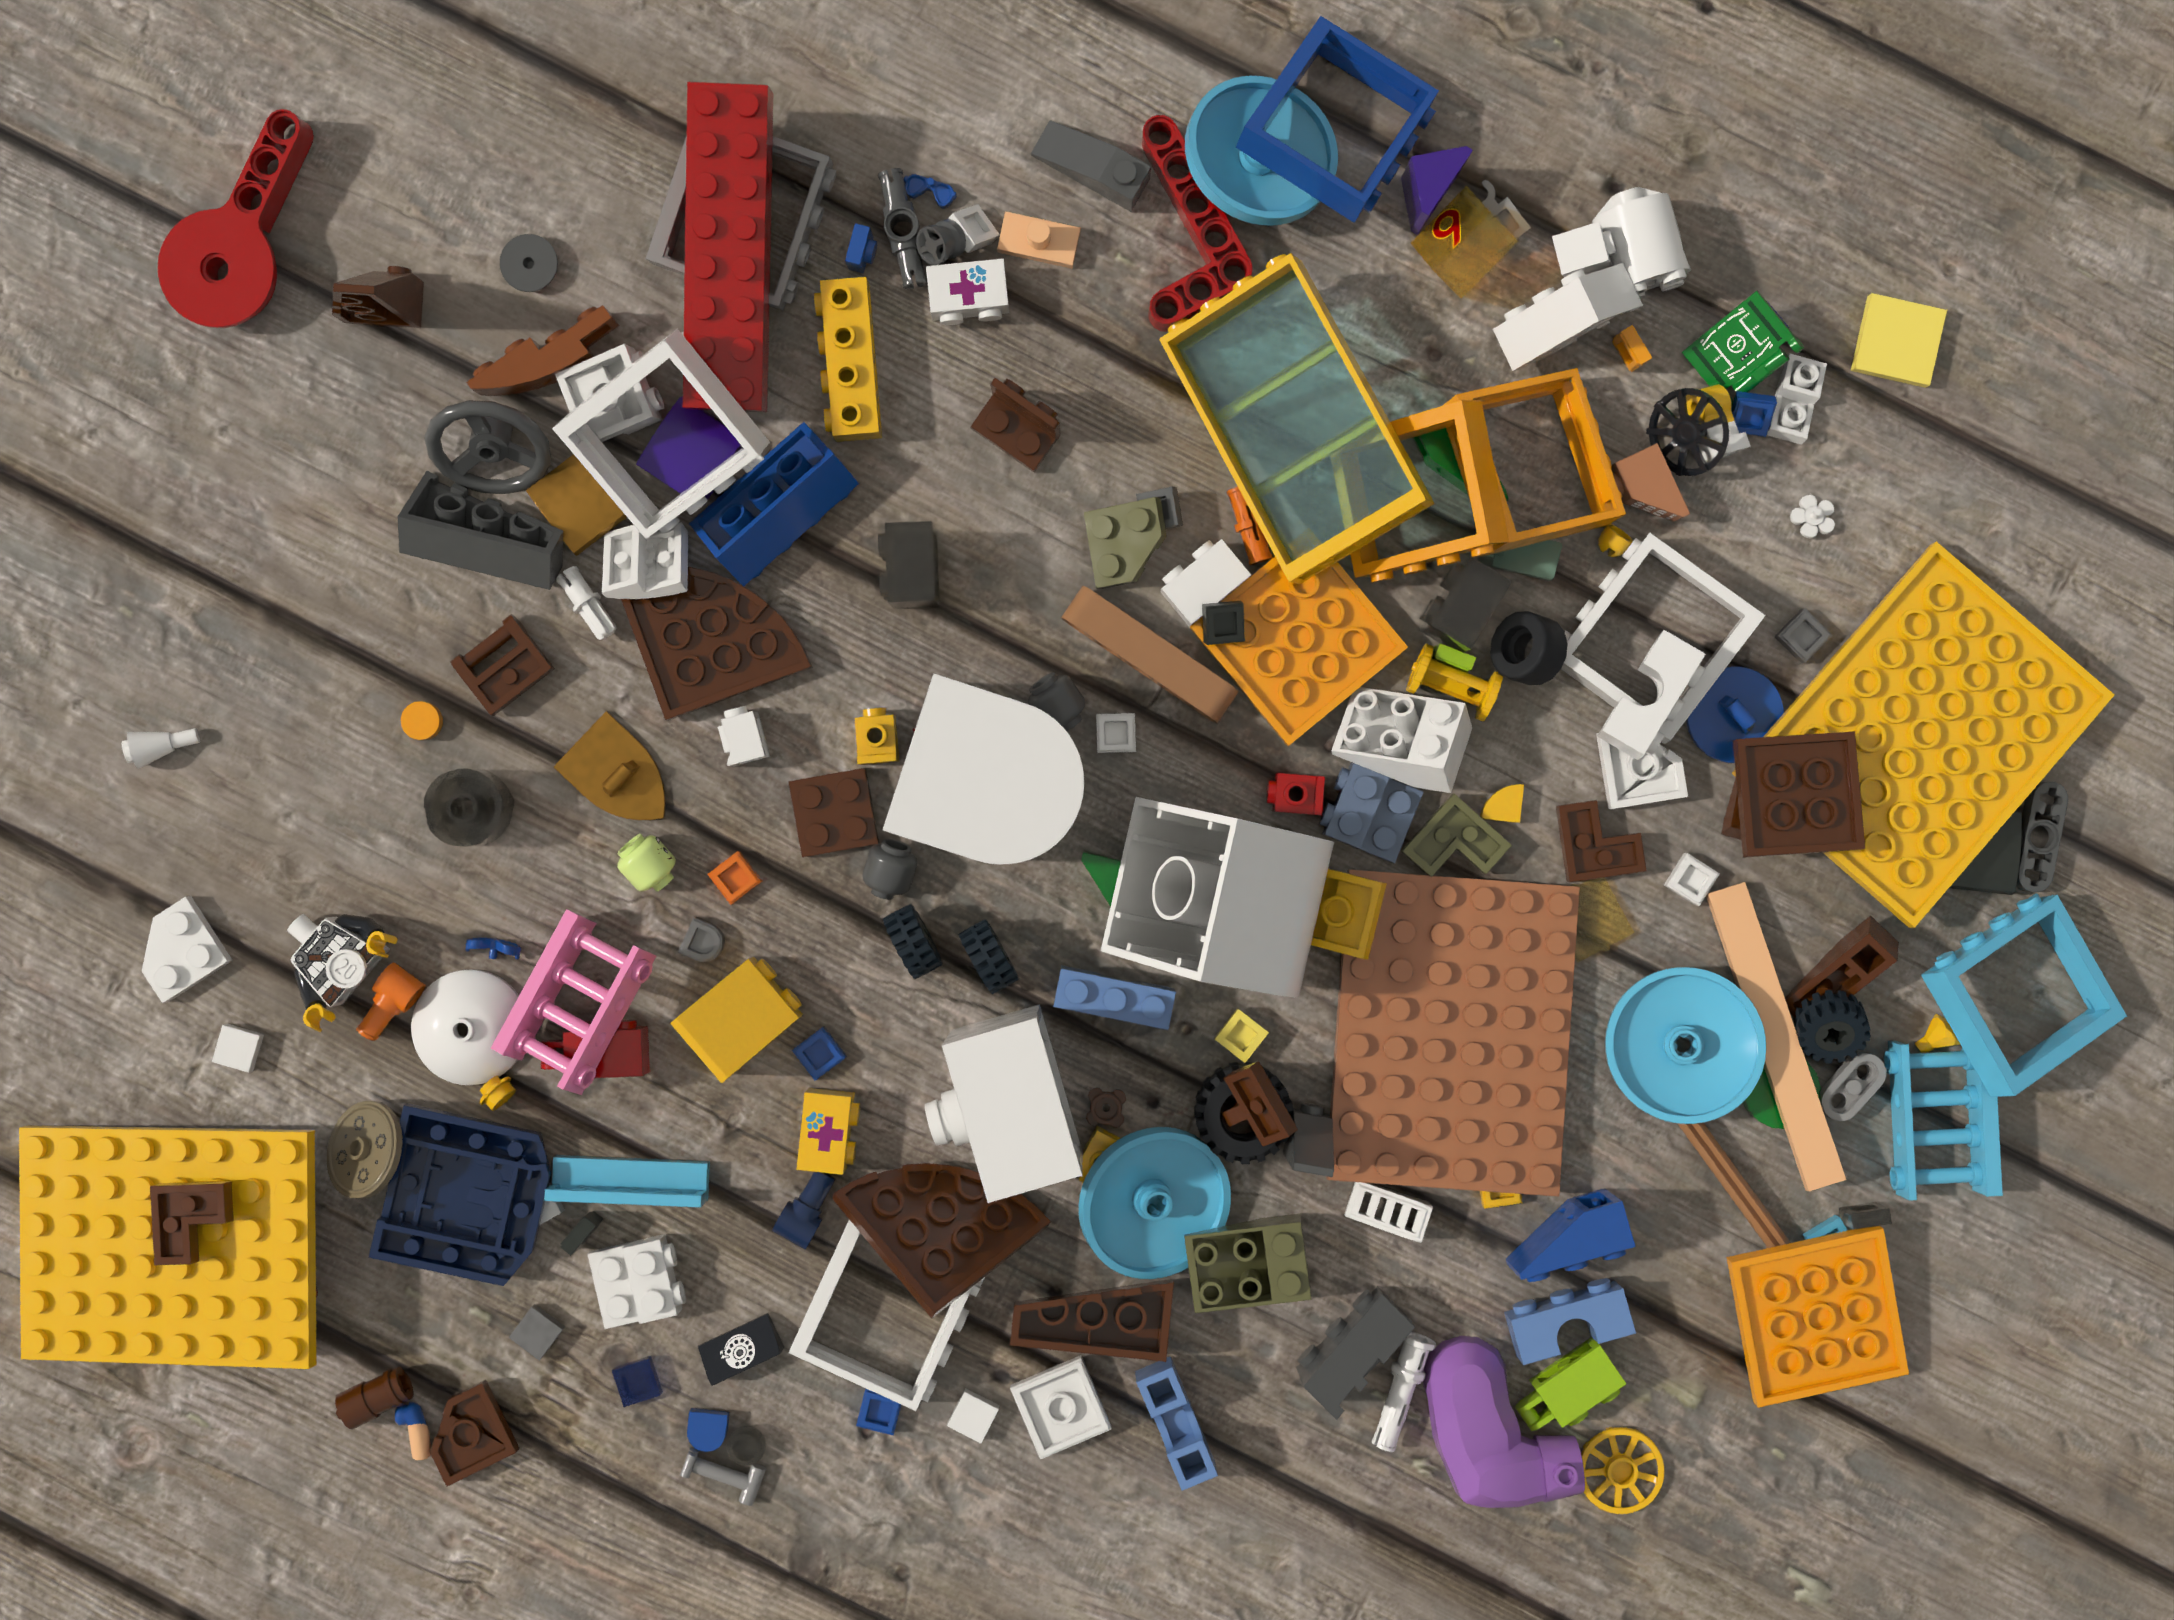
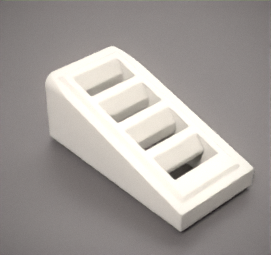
(1399, 1228)

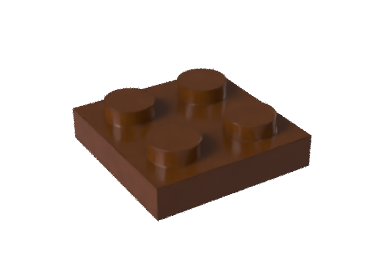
(833, 812)

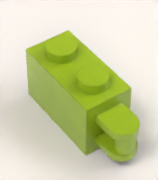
(1571, 1387)

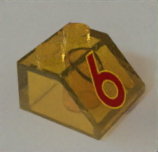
(1465, 242)

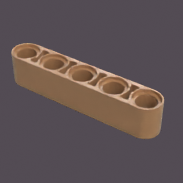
(1150, 654)

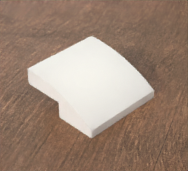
(644, 566)

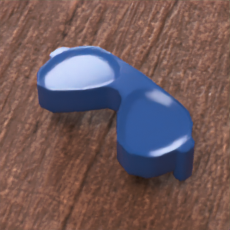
(918, 185)
(495, 945)

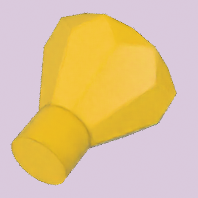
(1937, 1035)

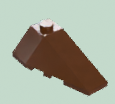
(380, 298)

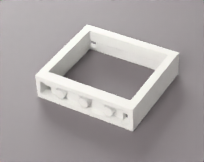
(614, 477)
(1612, 585)
(858, 1372)

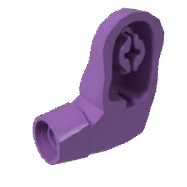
(1482, 1436)

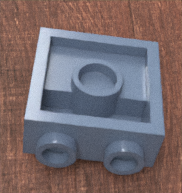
(1370, 812)

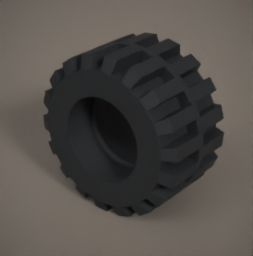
(1212, 1130)

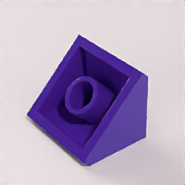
(1428, 180)

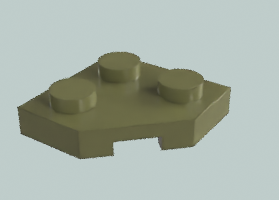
(1123, 540)

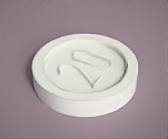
(346, 968)

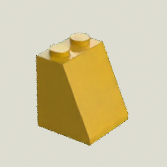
(738, 1018)

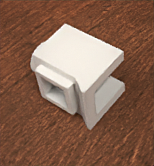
(743, 736)

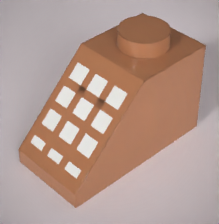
(1649, 484)

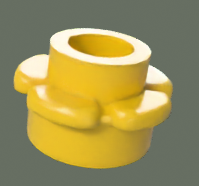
(496, 1092)

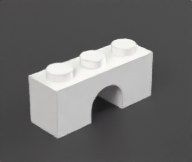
(1672, 667)

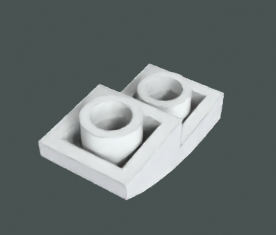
(1795, 396)

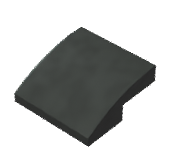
(1997, 863)

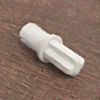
(586, 603)

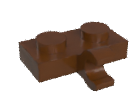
(1258, 1104)

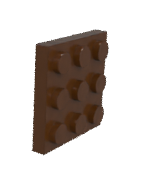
(1799, 794)

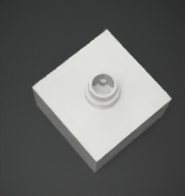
(1008, 1105)

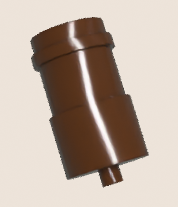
(372, 1398)

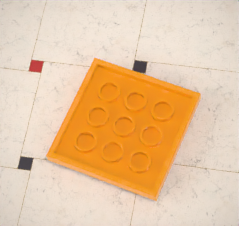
(1303, 645)
(1818, 1315)

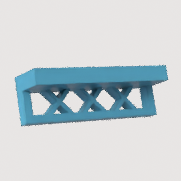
(629, 1181)

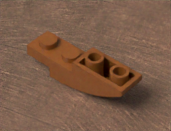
(532, 367)

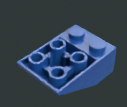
(1576, 1232)

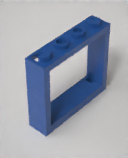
(1369, 68)

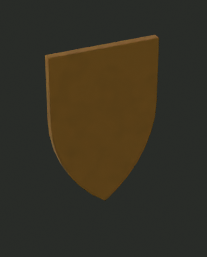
(615, 772)

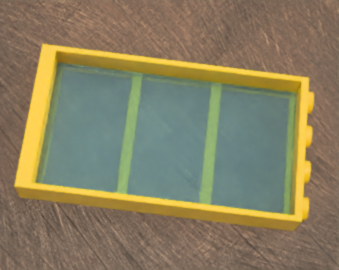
(1295, 419)

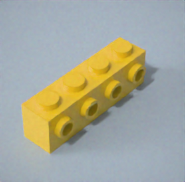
(849, 359)

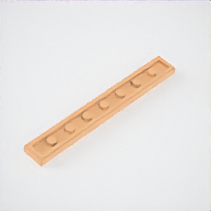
(1784, 1059)

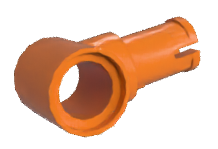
(395, 992)

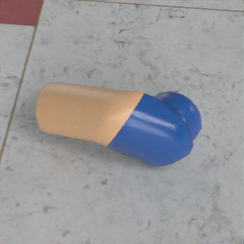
(417, 1429)

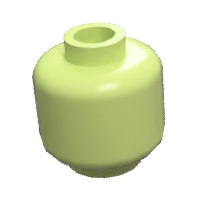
(646, 863)

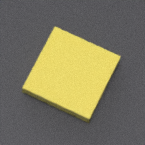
(1898, 340)

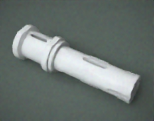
(1407, 1373)

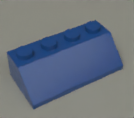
(773, 504)

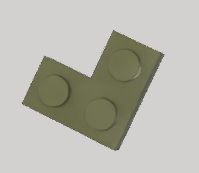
(1455, 828)

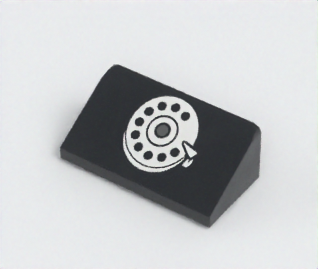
(740, 1349)

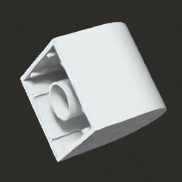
(986, 777)
(1217, 898)

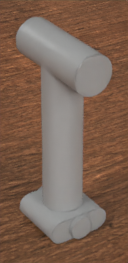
(747, 1482)

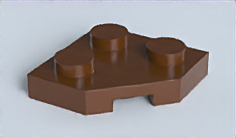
(471, 1434)

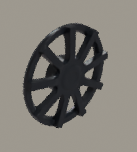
(1688, 431)

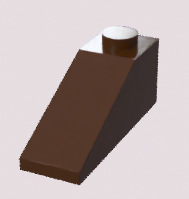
(1849, 964)

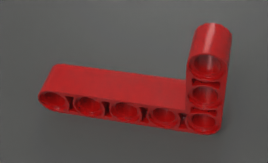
(1198, 226)

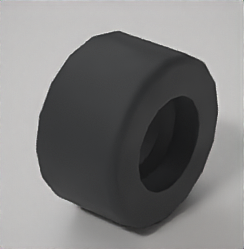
(1547, 650)

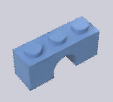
(1114, 998)
(1536, 1325)
(1176, 1423)

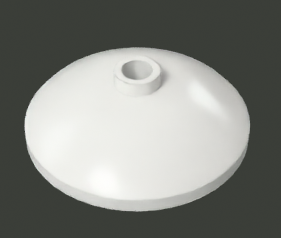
(468, 998)

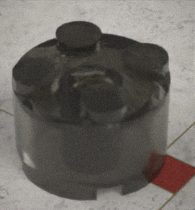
(447, 812)

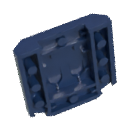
(463, 1196)

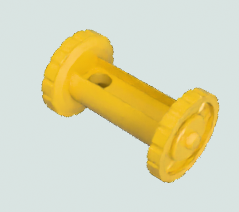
(1454, 682)

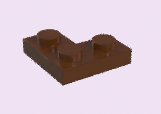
(1588, 853)
(178, 1210)

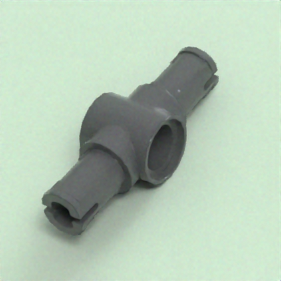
(899, 210)

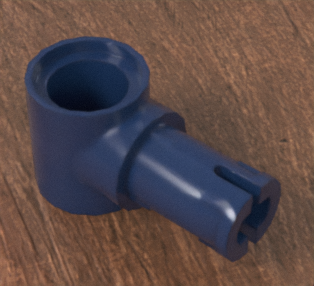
(802, 1216)

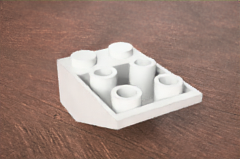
(1405, 737)

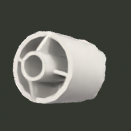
(1645, 238)

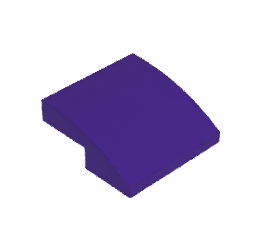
(687, 447)

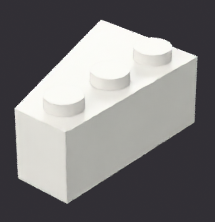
(1565, 314)

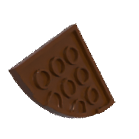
(711, 643)
(938, 1227)

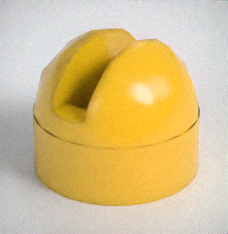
(1615, 539)

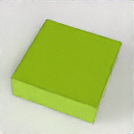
(1453, 657)

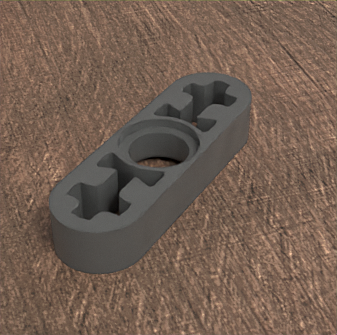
(2057, 810)

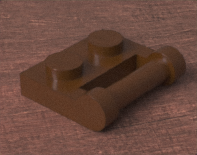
(510, 674)

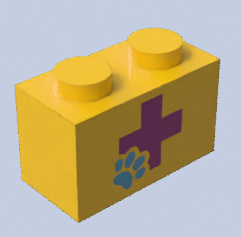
(827, 1131)

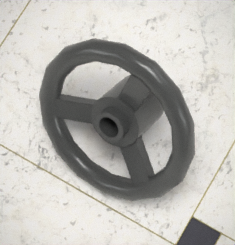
(489, 442)

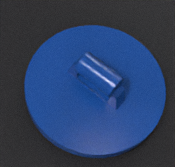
(1734, 708)

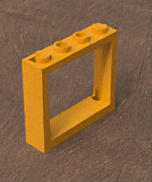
(1585, 444)
(1482, 489)

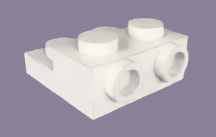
(629, 412)
(636, 1281)

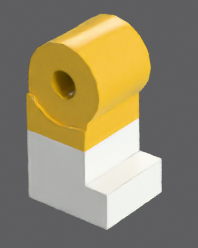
(1737, 441)

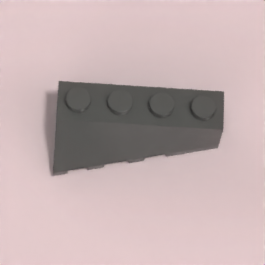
(478, 535)

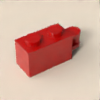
(624, 1056)

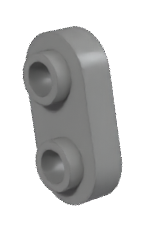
(1853, 1090)

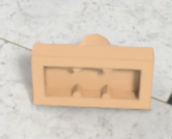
(1038, 240)

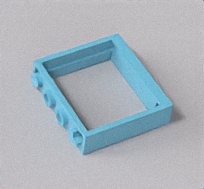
(1970, 1028)

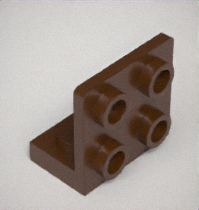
(1017, 425)

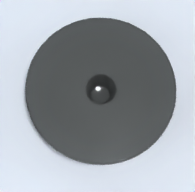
(528, 263)

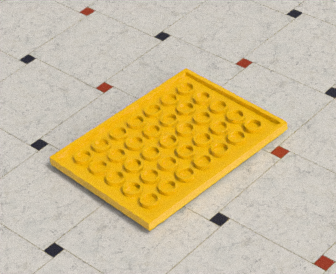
(1951, 722)
(91, 1256)

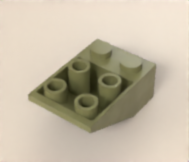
(1248, 1264)

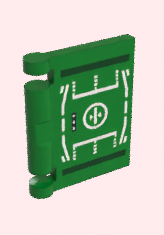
(1743, 346)

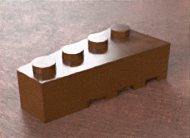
(1106, 1322)

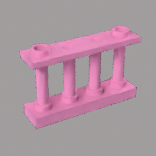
(543, 986)

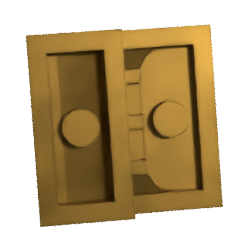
(575, 504)

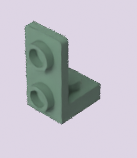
(1533, 560)

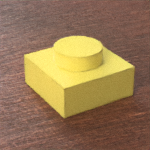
(1241, 1035)

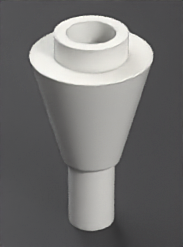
(149, 746)

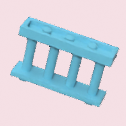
(1980, 1134)

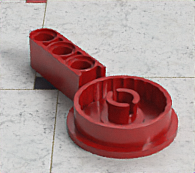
(235, 236)

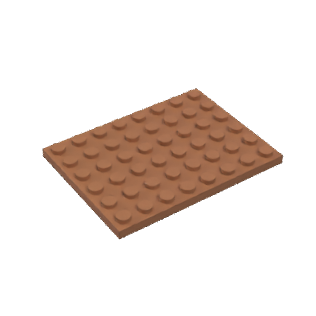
(1457, 1037)

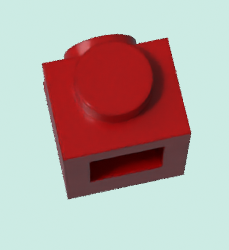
(1311, 800)

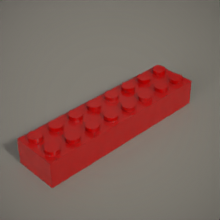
(729, 237)

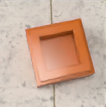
(735, 877)

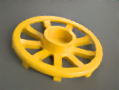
(1622, 1469)

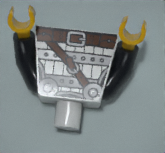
(318, 945)

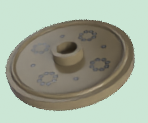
(364, 1149)

